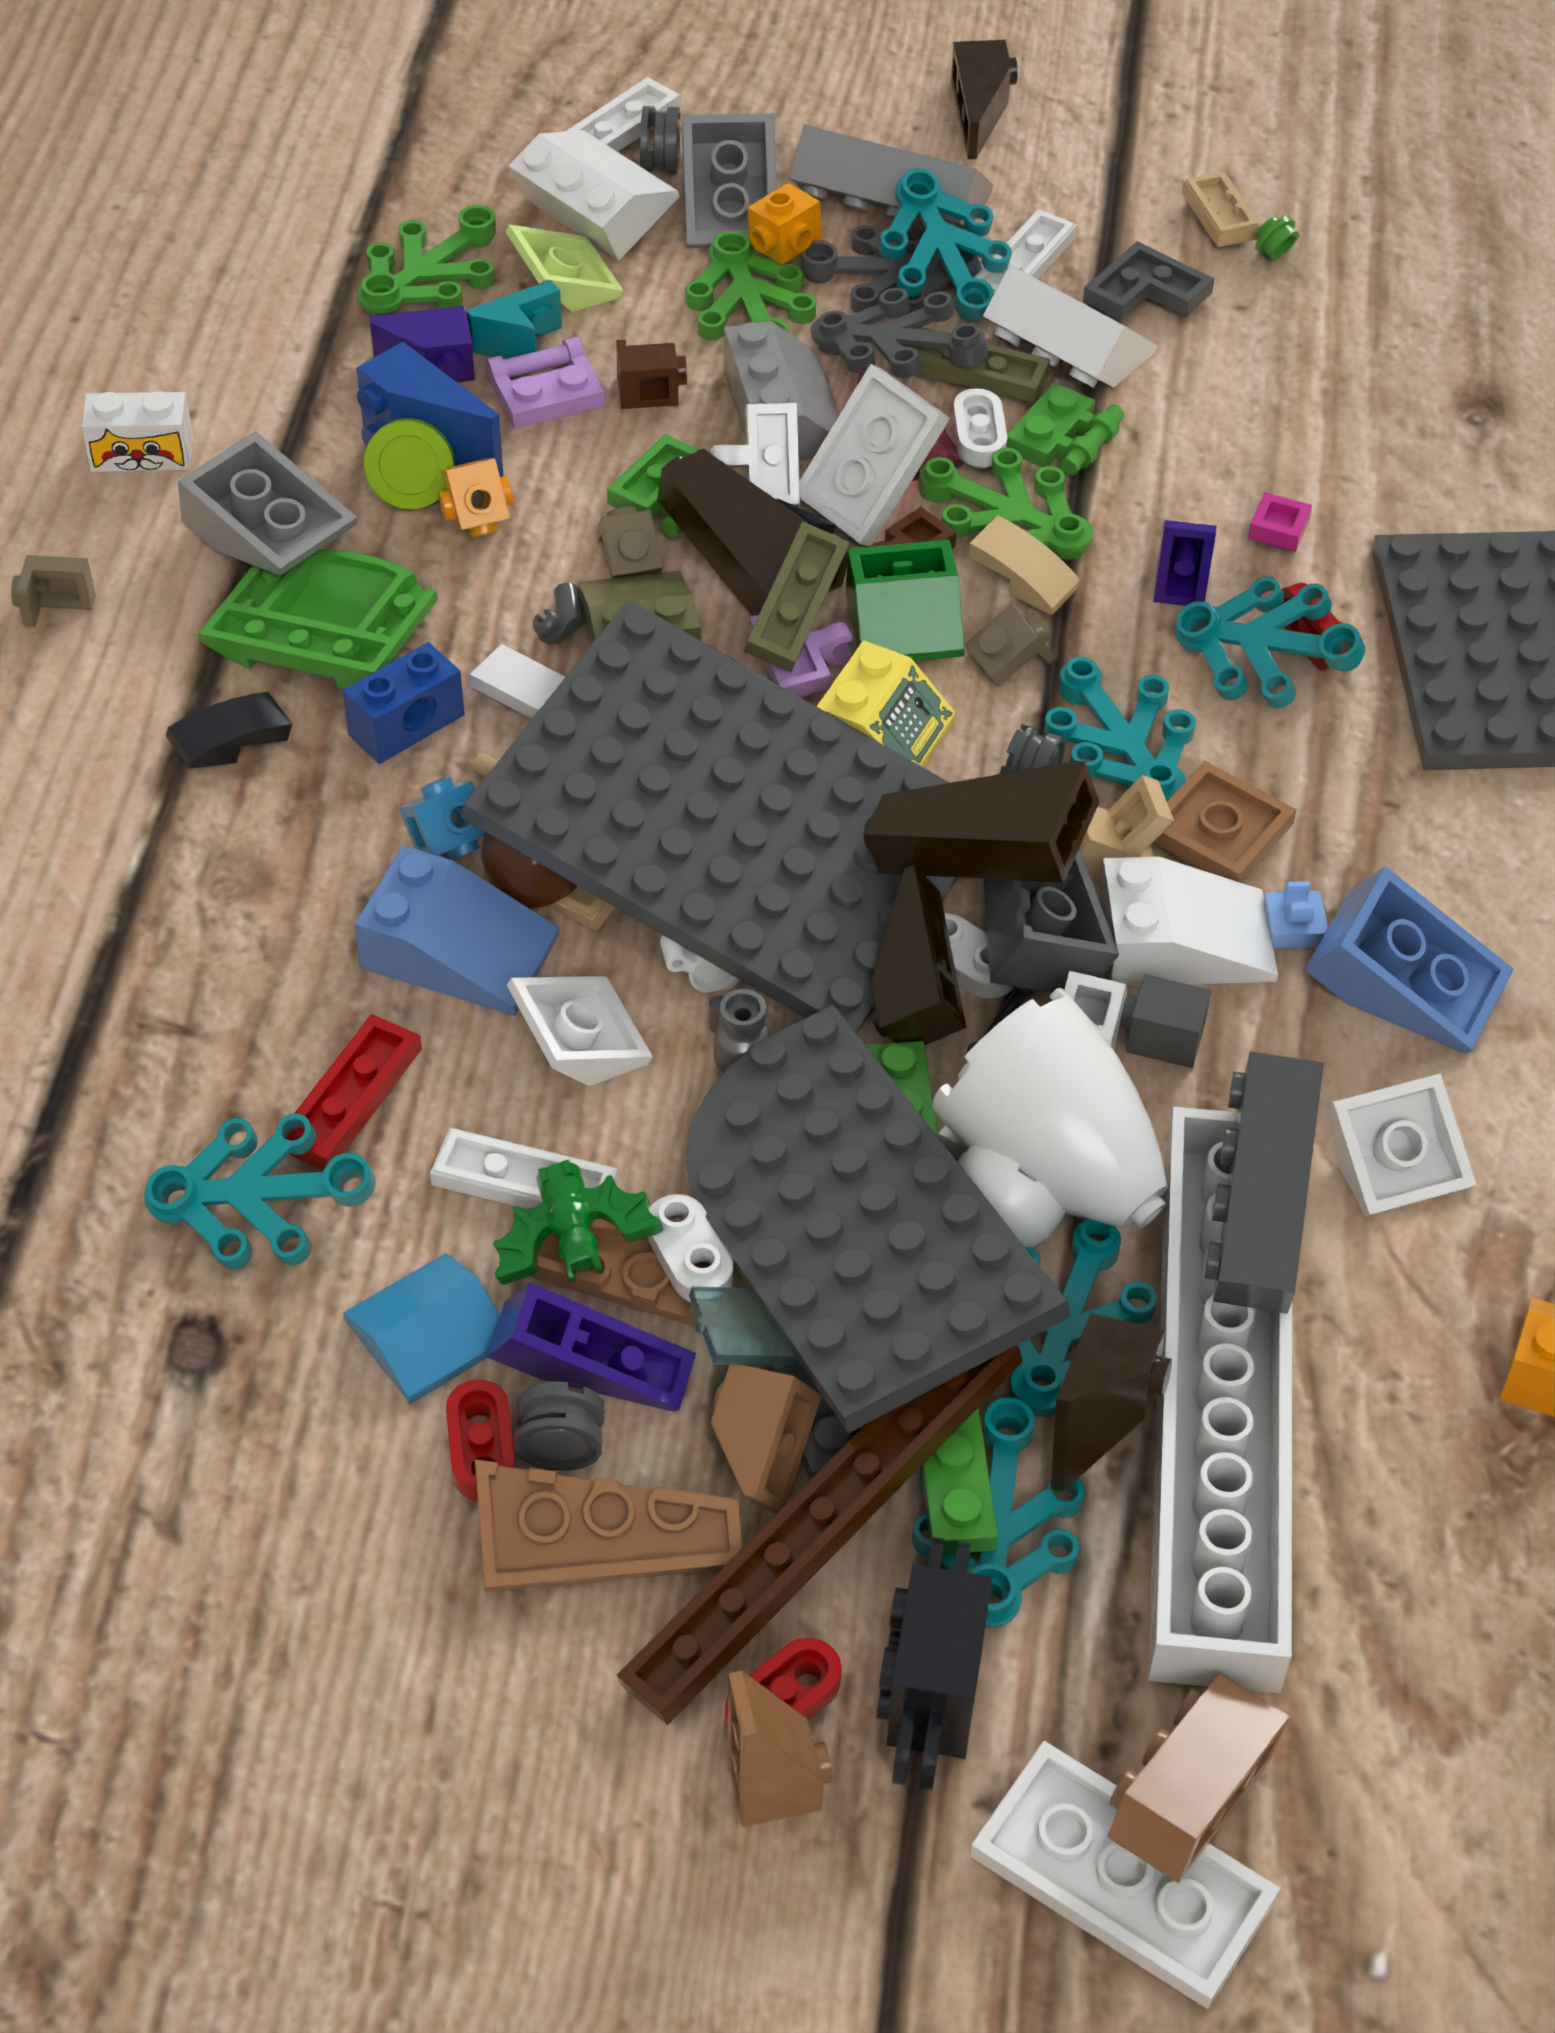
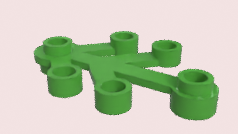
(735, 256)
(385, 293)
(1059, 530)

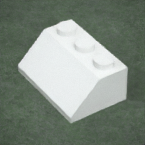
(591, 189)
(1065, 330)

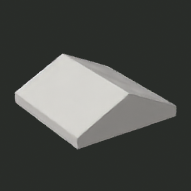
(580, 1026)
(1400, 1145)

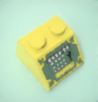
(890, 702)

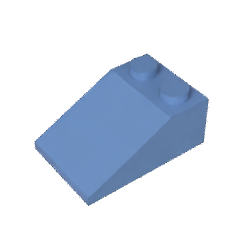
(450, 931)
(1409, 963)

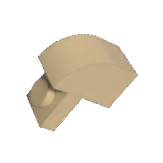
(1127, 826)

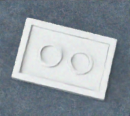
(871, 455)

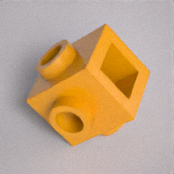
(784, 223)
(462, 482)

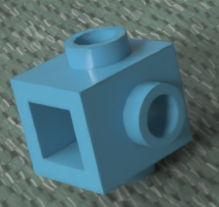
(436, 819)

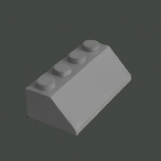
(869, 172)

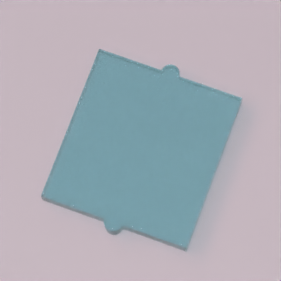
(738, 1328)

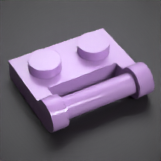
(549, 393)

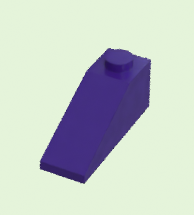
(587, 1348)

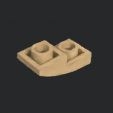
(1034, 569)

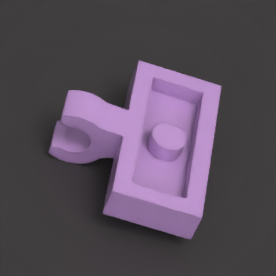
(810, 671)

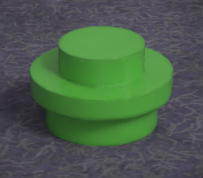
(1276, 237)

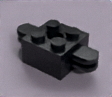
(933, 1661)

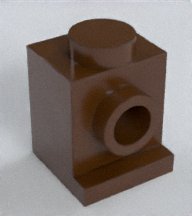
(649, 375)

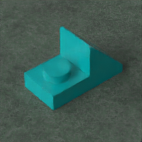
(514, 321)

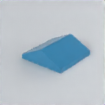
(427, 1326)

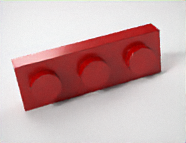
(355, 1087)

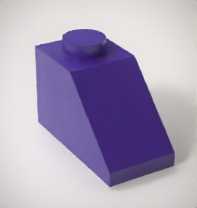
(435, 334)
(1184, 562)

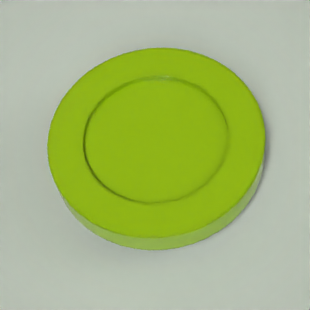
(406, 463)

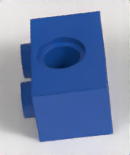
(403, 702)

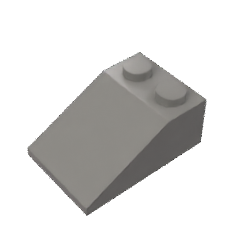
(725, 170)
(260, 507)

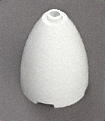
(1063, 1110)

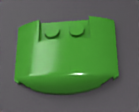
(323, 617)

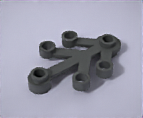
(822, 262)
(838, 333)

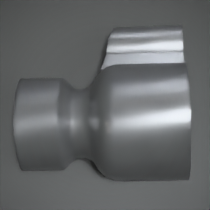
(737, 1024)

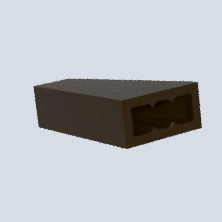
(732, 524)
(988, 826)

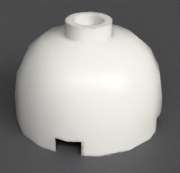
(1018, 1199)

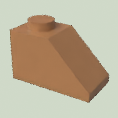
(764, 1430)

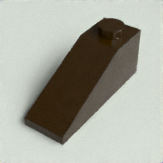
(981, 88)
(915, 968)

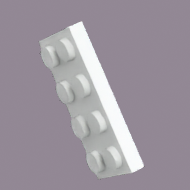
(1056, 1848)

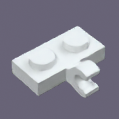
(769, 450)

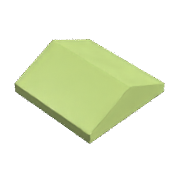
(569, 263)

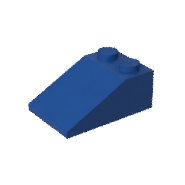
(409, 386)

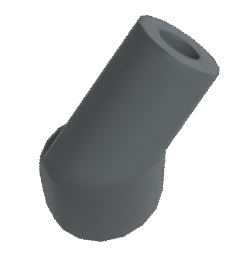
(566, 619)

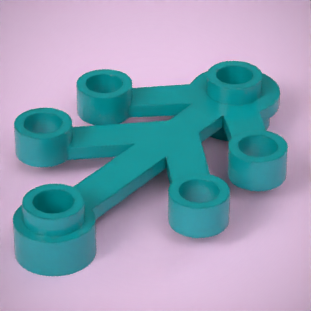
(945, 240)
(1266, 634)
(1081, 685)
(251, 1186)
(1049, 1365)
(1014, 1525)

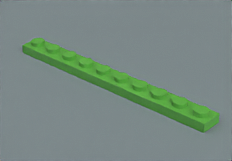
(957, 1472)

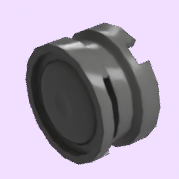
(665, 139)
(1033, 750)
(559, 1427)

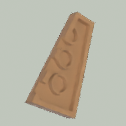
(628, 1275)
(582, 1530)

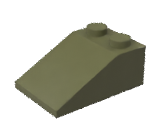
(660, 593)

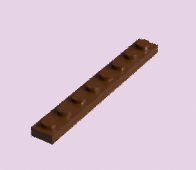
(802, 1540)

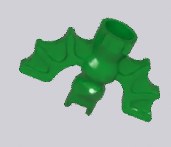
(569, 1214)

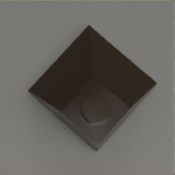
(1105, 1393)

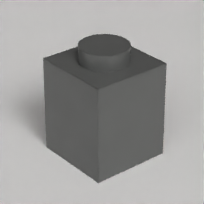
(1166, 1020)

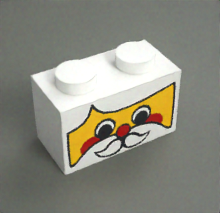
(137, 431)

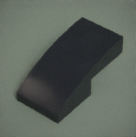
(219, 731)

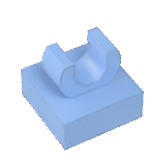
(1295, 916)

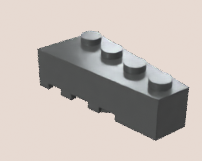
(1046, 930)
(1266, 1182)

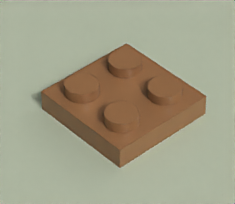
(1223, 823)

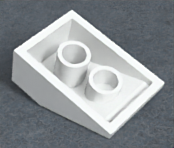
(1184, 924)

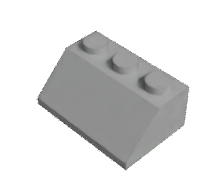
(775, 367)

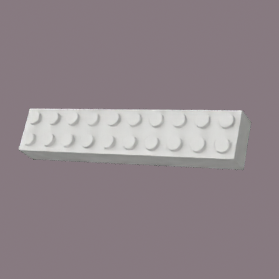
(1219, 1449)

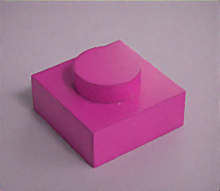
(1280, 521)

